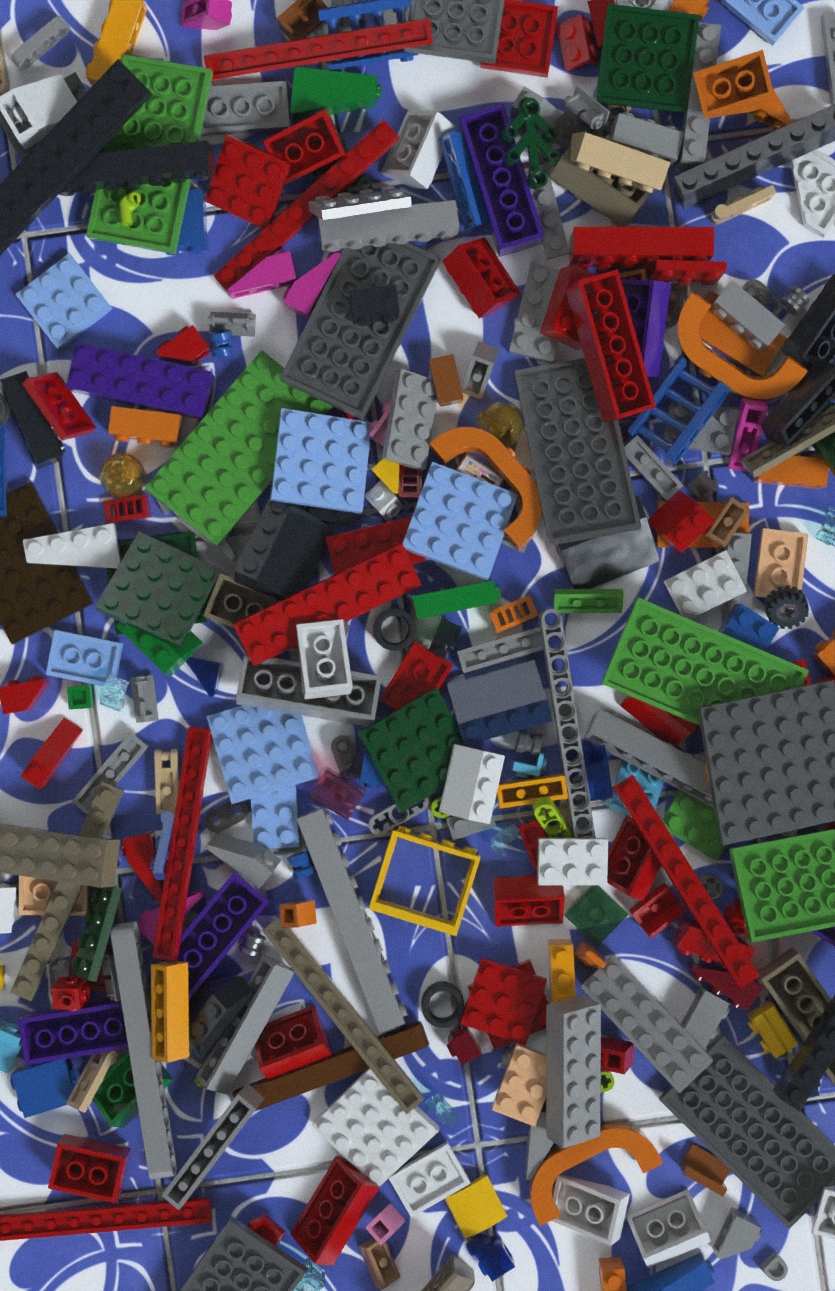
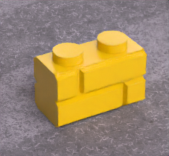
(772, 1029)

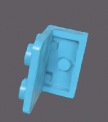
(650, 785)
(9, 1045)

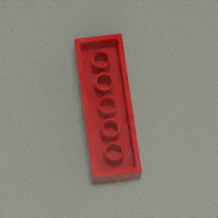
(638, 246)
(610, 346)

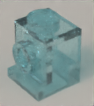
(313, 1279)

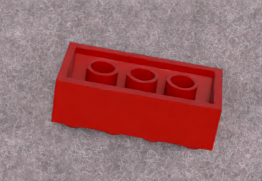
(333, 1212)

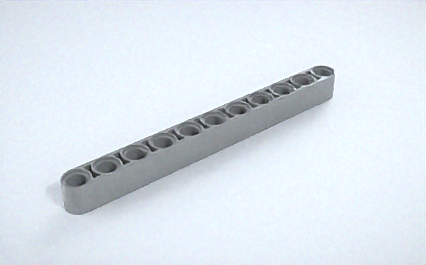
(562, 721)
(146, 1072)

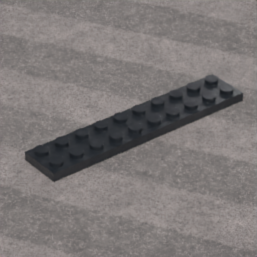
(68, 149)

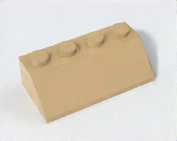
(619, 161)

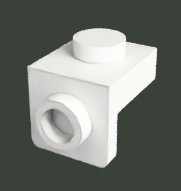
(383, 501)

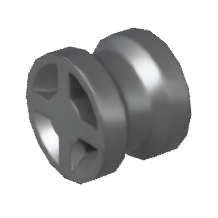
(794, 300)
(713, 889)
(252, 943)

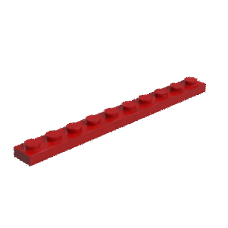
(320, 48)
(297, 214)
(182, 844)
(686, 881)
(104, 1219)

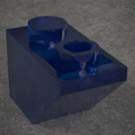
(597, 773)
(492, 1255)

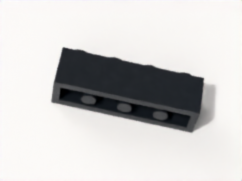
(801, 405)
(32, 425)

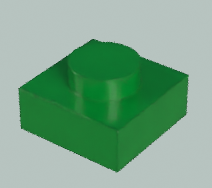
(80, 697)

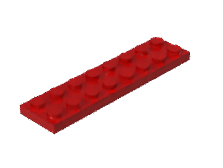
(334, 598)

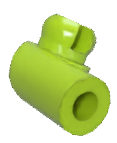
(127, 206)

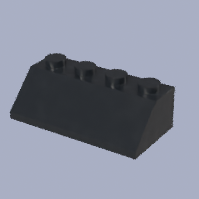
(815, 332)

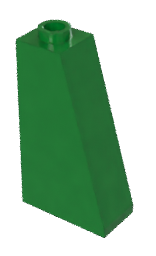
(332, 90)
(456, 599)

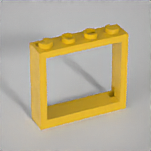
(416, 916)

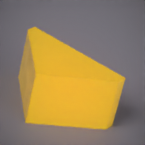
(388, 474)

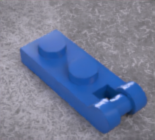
(159, 864)

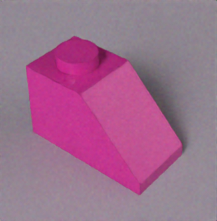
(206, 14)

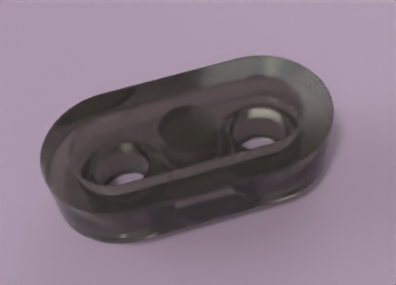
(577, 125)
(764, 295)
(675, 305)
(346, 757)
(226, 816)

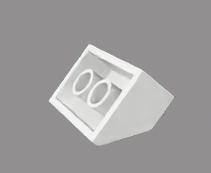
(419, 150)
(471, 783)
(668, 1228)

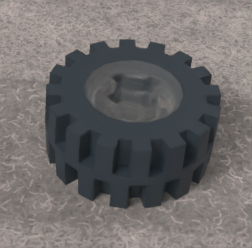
(794, 602)

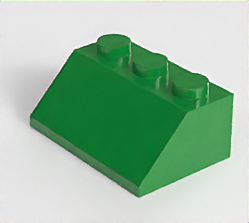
(163, 655)
(117, 1093)

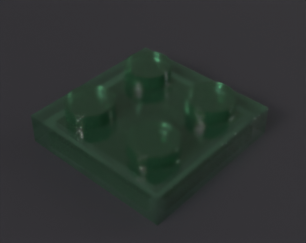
(596, 914)

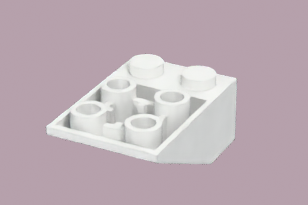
(36, 108)

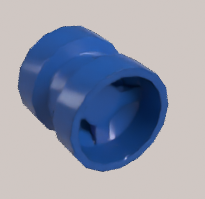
(221, 342)
(301, 865)

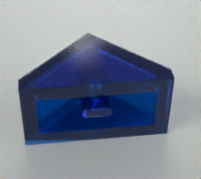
(207, 672)

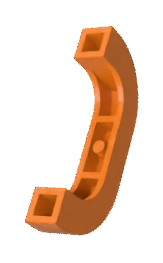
(712, 364)
(503, 460)
(559, 1159)

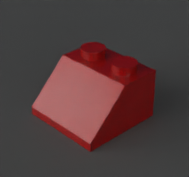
(680, 522)

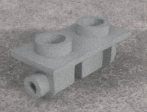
(591, 111)
(239, 323)
(144, 699)
(109, 968)
(54, 970)

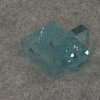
(827, 531)
(113, 693)
(505, 834)
(444, 1110)

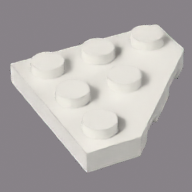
(815, 190)

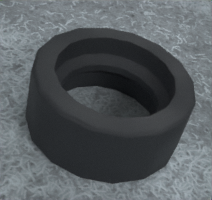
(378, 624)
(447, 1021)

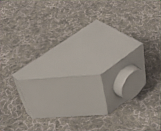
(479, 370)
(737, 1234)

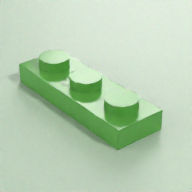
(588, 600)

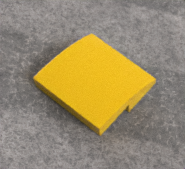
(476, 1207)

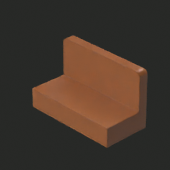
(705, 1169)

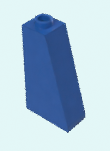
(686, 1275)

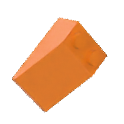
(735, 86)

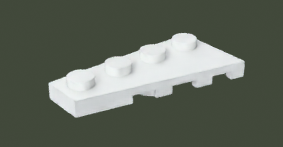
(82, 547)

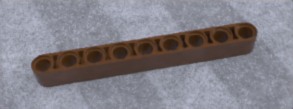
(338, 1066)

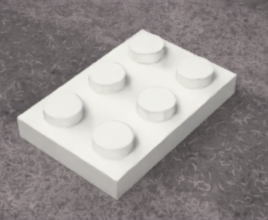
(705, 585)
(572, 861)
(429, 1179)

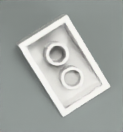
(324, 659)
(590, 1208)

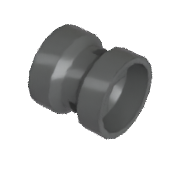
(530, 743)

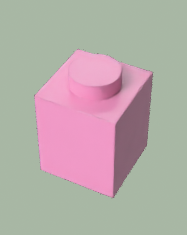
(385, 1224)

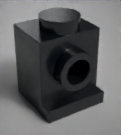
(445, 638)

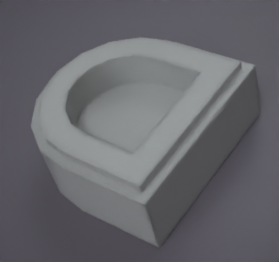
(774, 1267)

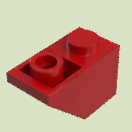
(185, 348)
(22, 696)

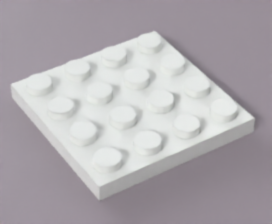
(373, 1128)

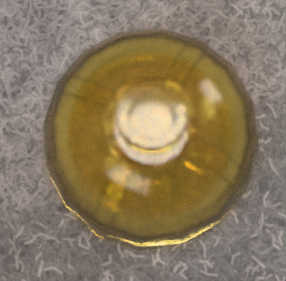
(502, 422)
(122, 475)

